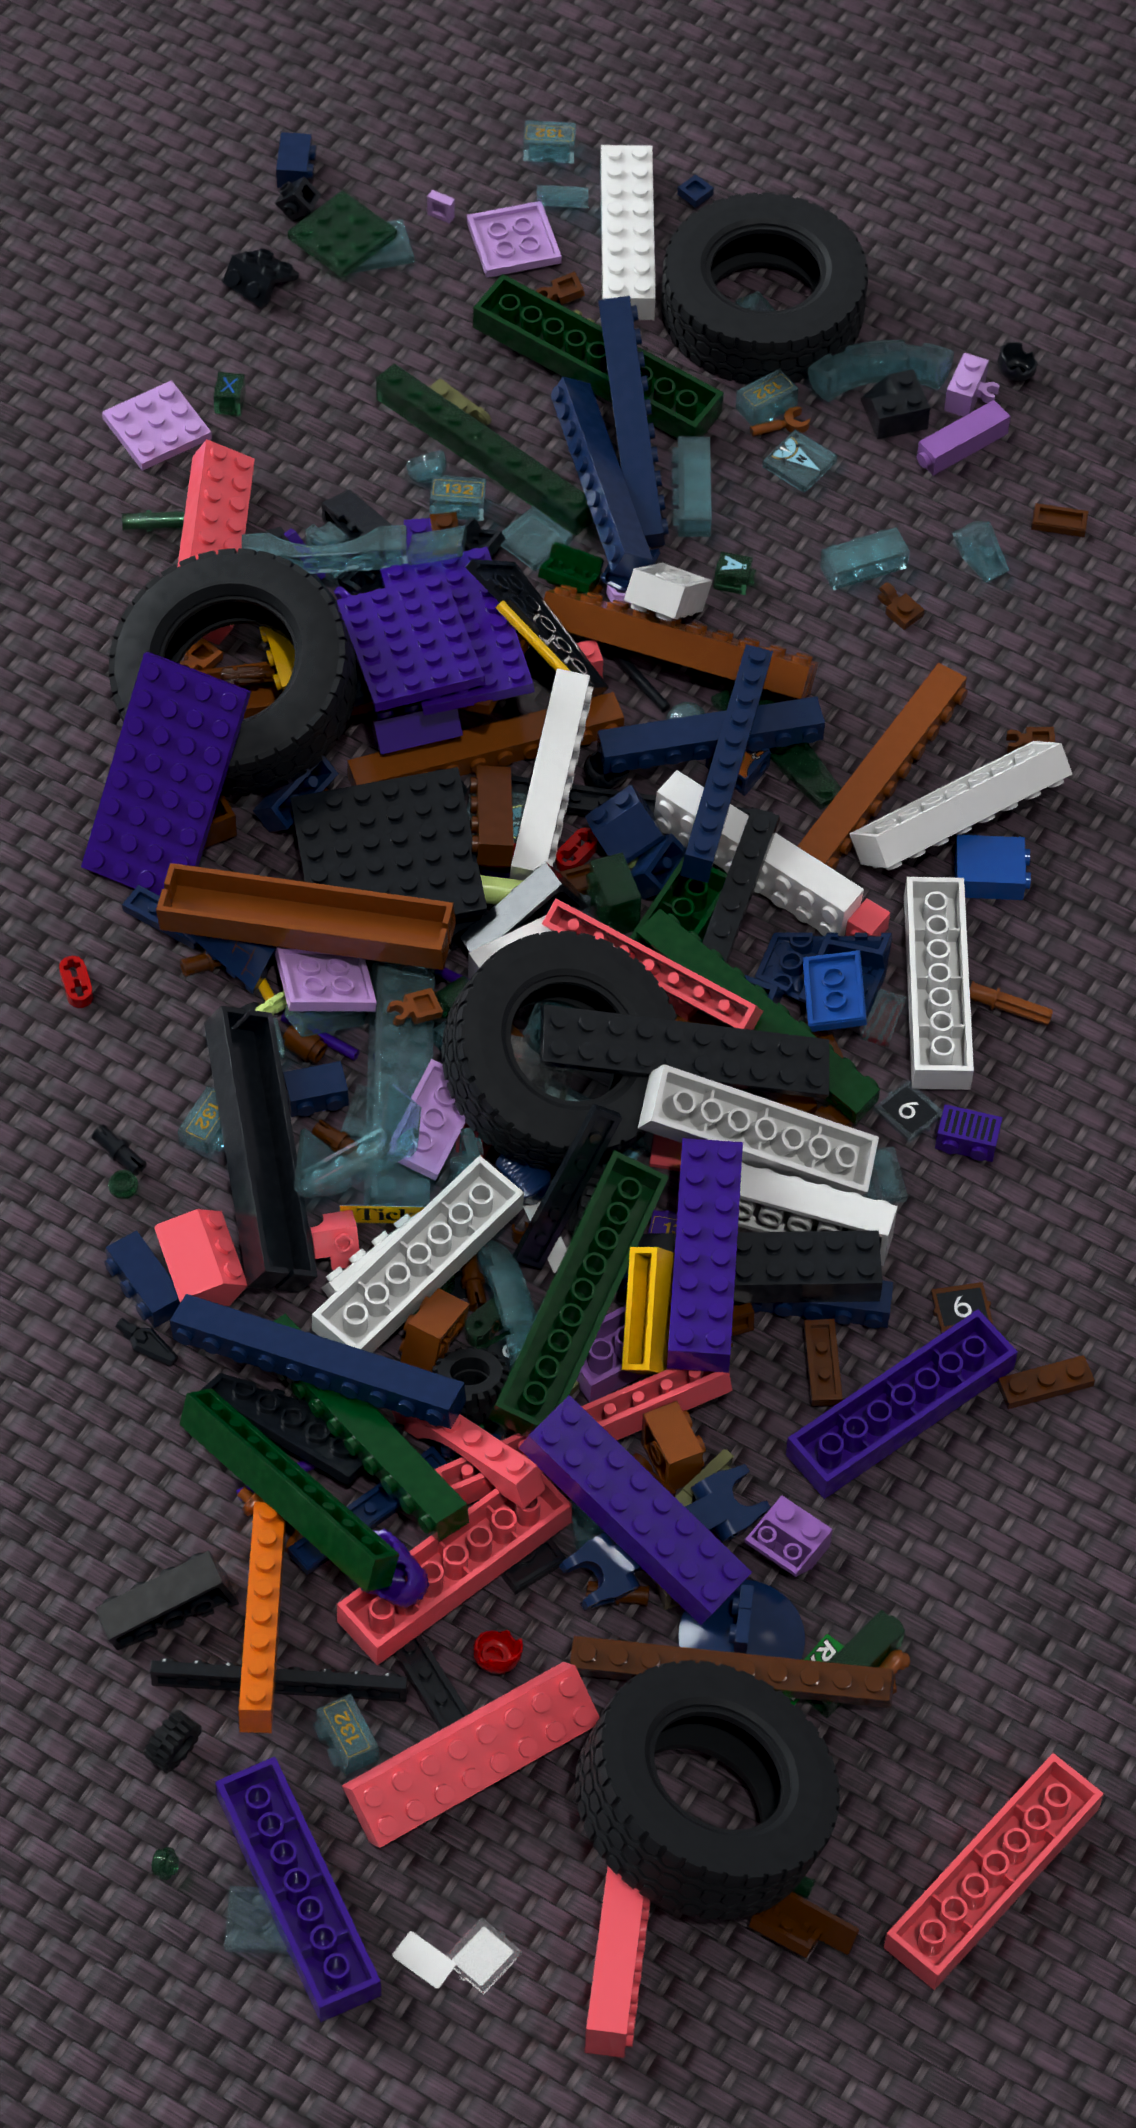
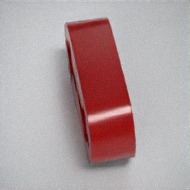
(573, 848)
(82, 980)

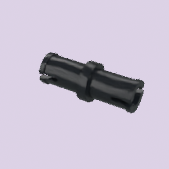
(119, 1150)

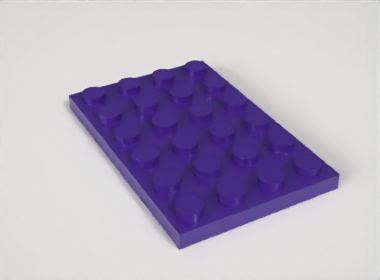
(410, 642)

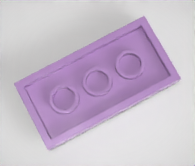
(438, 1123)

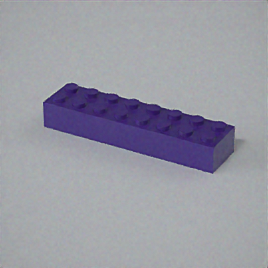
(705, 1255)
(901, 1403)
(635, 1510)
(298, 1889)

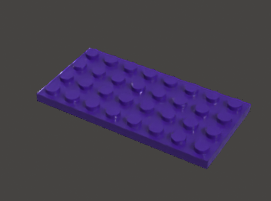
(489, 632)
(165, 773)

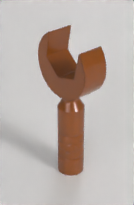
(788, 422)

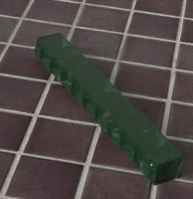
(484, 449)

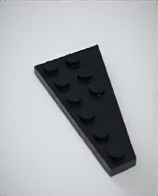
(510, 584)
(291, 1425)

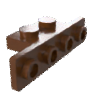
(802, 1924)

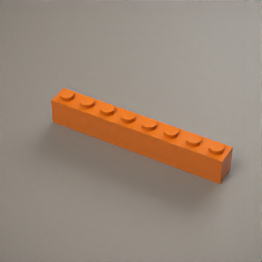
(262, 1620)

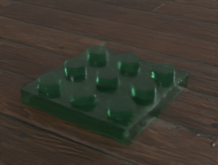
(342, 234)

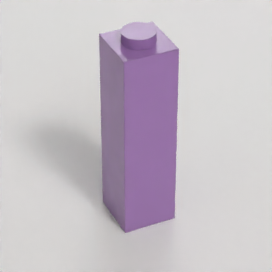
(963, 437)

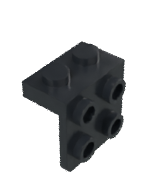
(256, 273)

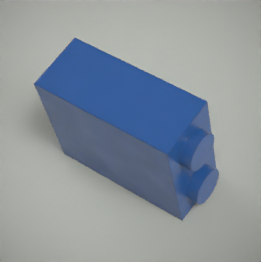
(992, 866)

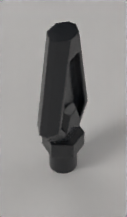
(147, 1342)

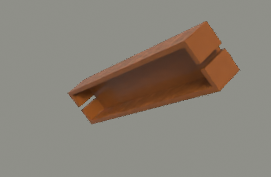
(675, 641)
(306, 916)

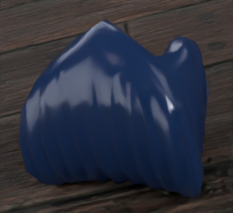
(530, 1180)

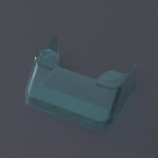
(331, 1173)

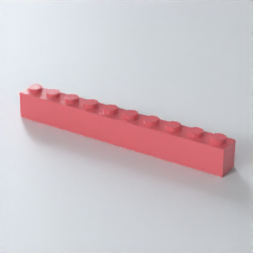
(617, 1413)

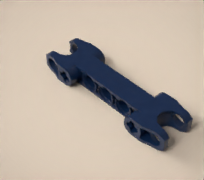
(714, 1509)

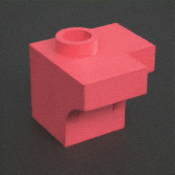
(336, 1238)

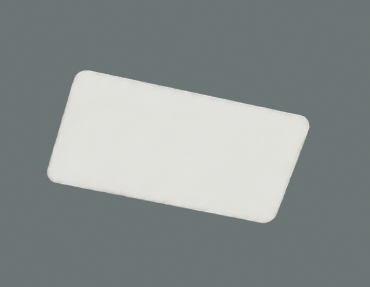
(424, 1959)

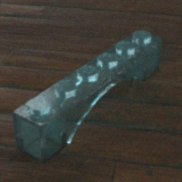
(372, 551)

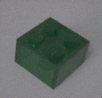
(614, 893)

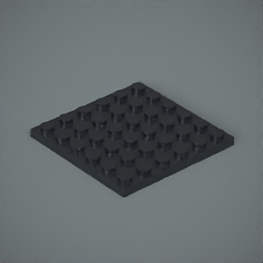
(393, 839)

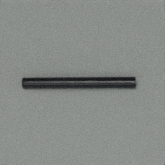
(636, 676)

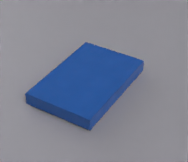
(834, 991)

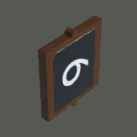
(958, 1302)

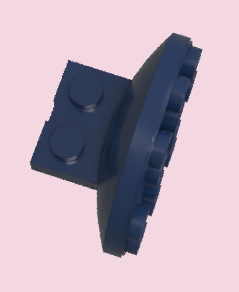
(749, 1621)

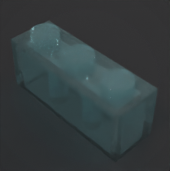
(864, 558)

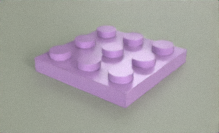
(513, 239)
(156, 425)
(324, 981)

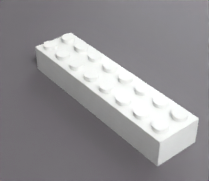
(628, 226)
(552, 773)
(961, 804)
(789, 874)
(938, 983)
(771, 1133)
(419, 1258)

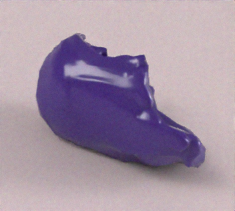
(403, 1591)

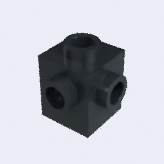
(297, 198)

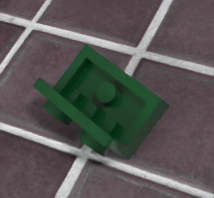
(571, 568)

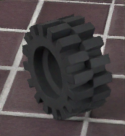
(173, 1741)

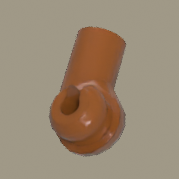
(896, 1660)

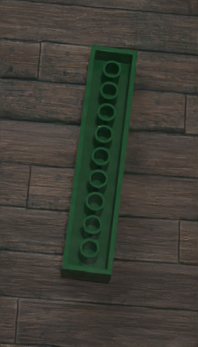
(577, 351)
(579, 1294)

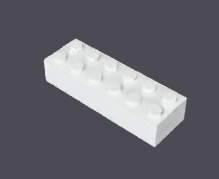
(793, 1205)

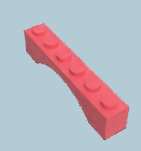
(503, 1466)

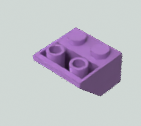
(790, 1537)

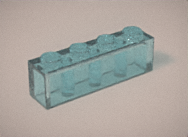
(693, 486)

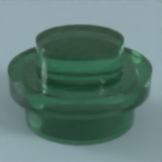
(123, 1184)
(165, 1863)

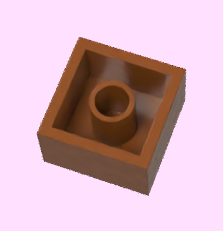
(672, 1444)

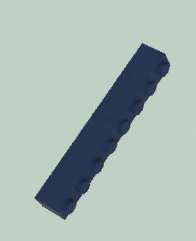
(697, 735)

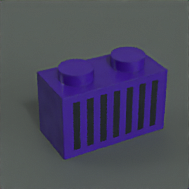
(968, 1133)

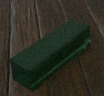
(868, 1649)

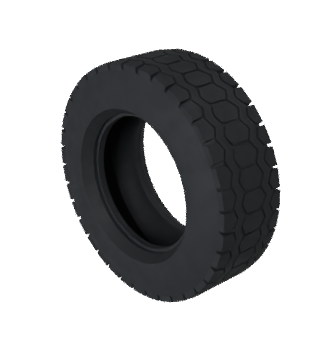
(262, 592)

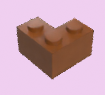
(432, 1329)

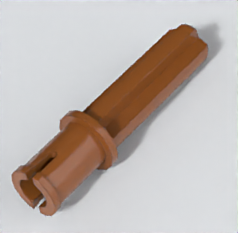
(1010, 1003)

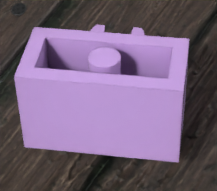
(969, 385)

